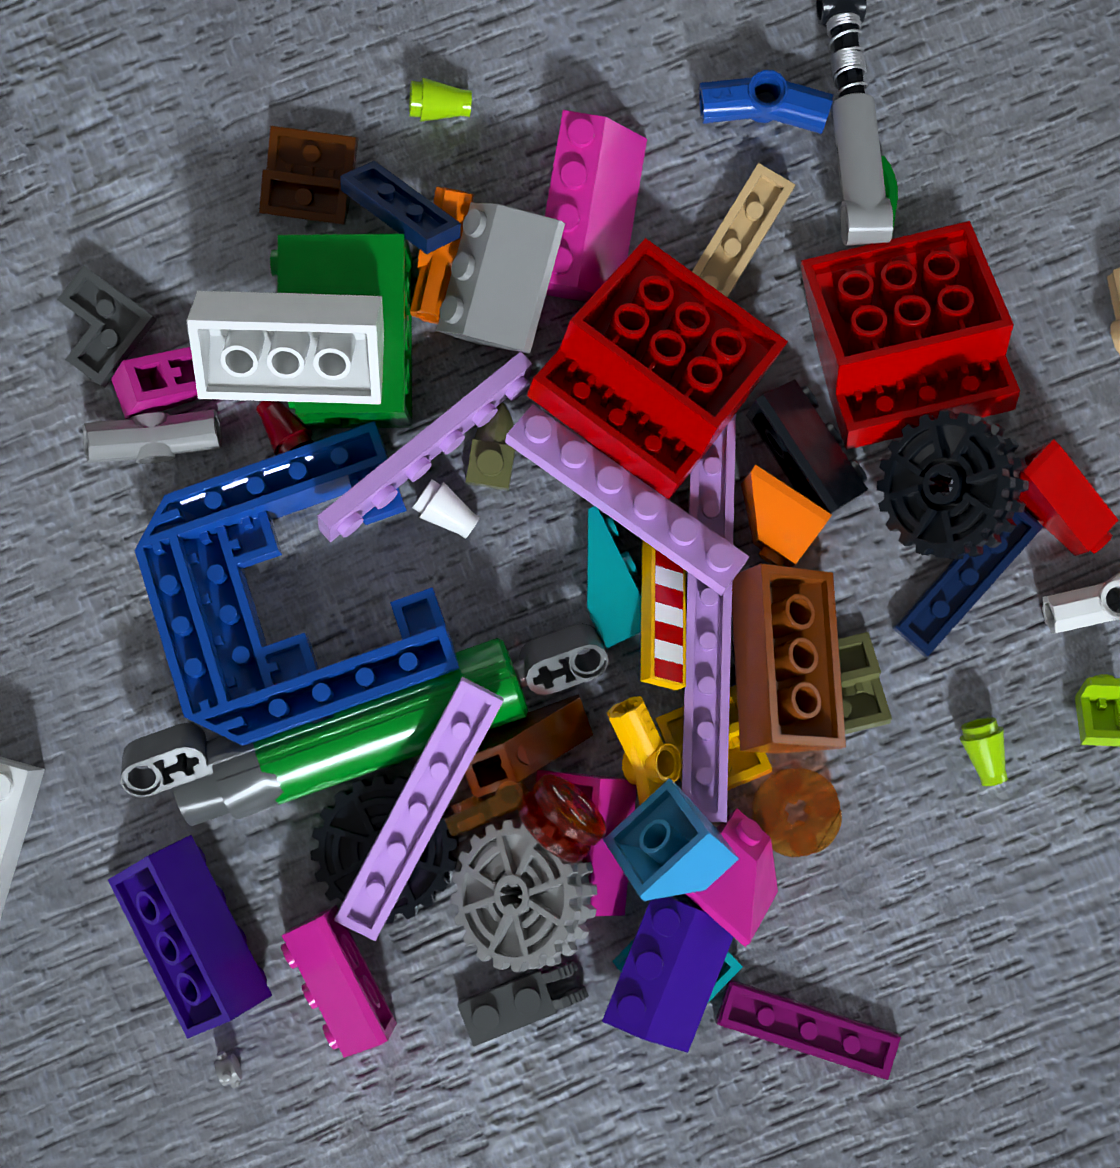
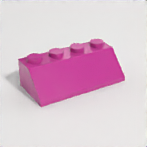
(596, 198)

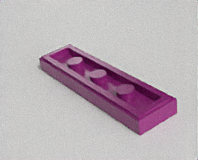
(808, 1029)

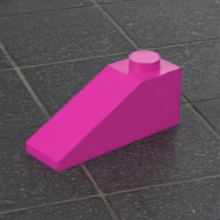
(155, 382)

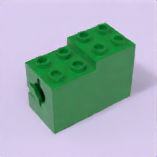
(365, 268)

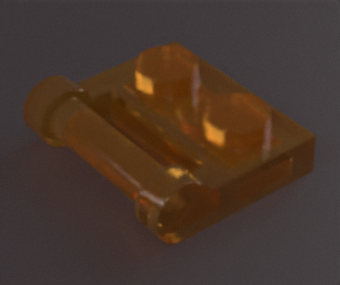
(476, 812)

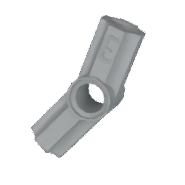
(152, 437)

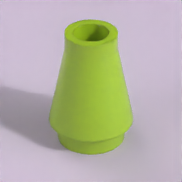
(437, 100)
(985, 747)

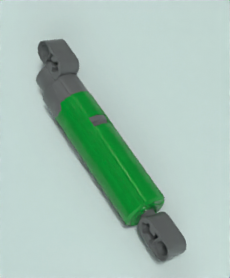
(247, 779)

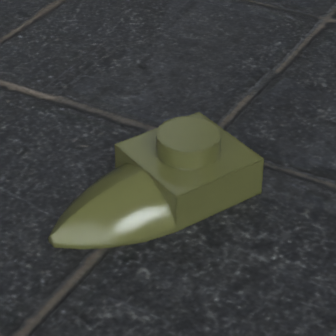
(490, 457)

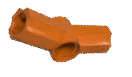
(436, 266)

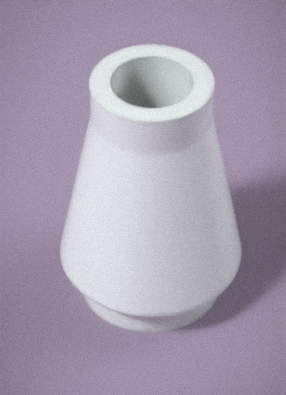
(444, 508)

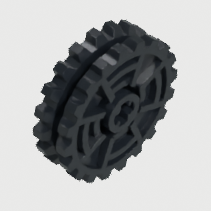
(982, 492)
(351, 832)

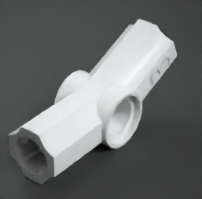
(1080, 607)

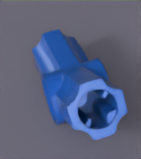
(737, 101)

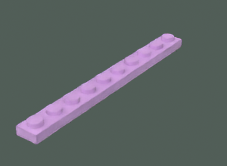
(709, 640)

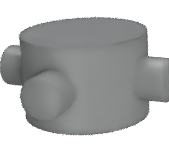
(228, 1069)

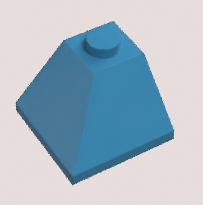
(669, 846)

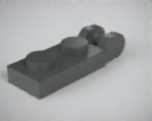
(517, 1003)

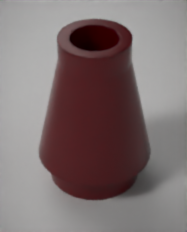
(283, 427)

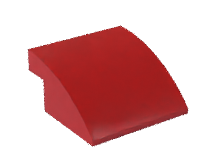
(910, 332)
(655, 367)

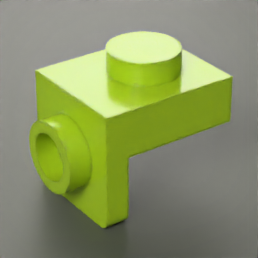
(1099, 711)

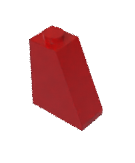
(1065, 500)

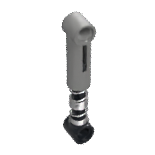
(865, 210)

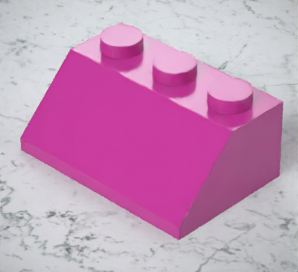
(615, 801)
(338, 984)

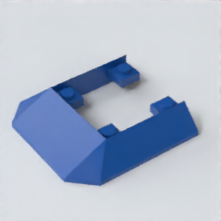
(206, 613)

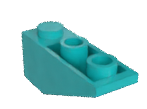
(611, 592)

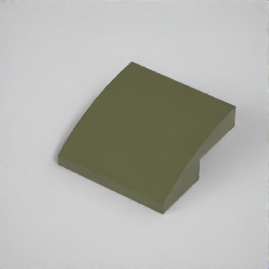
(861, 687)

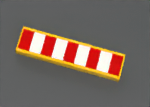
(663, 620)

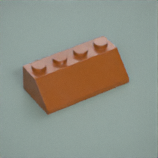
(787, 660)

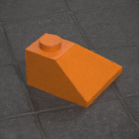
(780, 518)

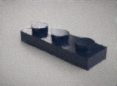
(400, 207)

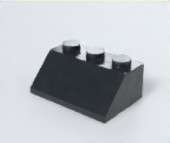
(806, 447)

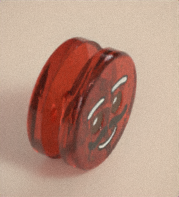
(562, 818)

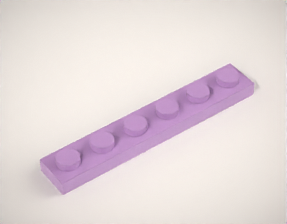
(414, 457)
(626, 499)
(418, 808)

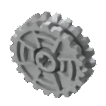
(521, 899)

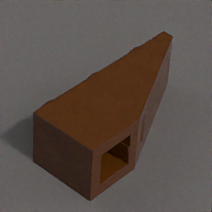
(527, 744)

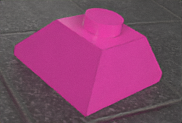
(748, 887)

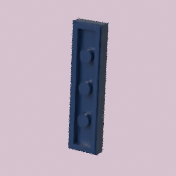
(961, 587)

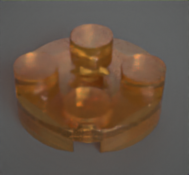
(821, 805)

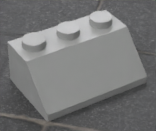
(500, 277)

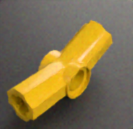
(646, 758)

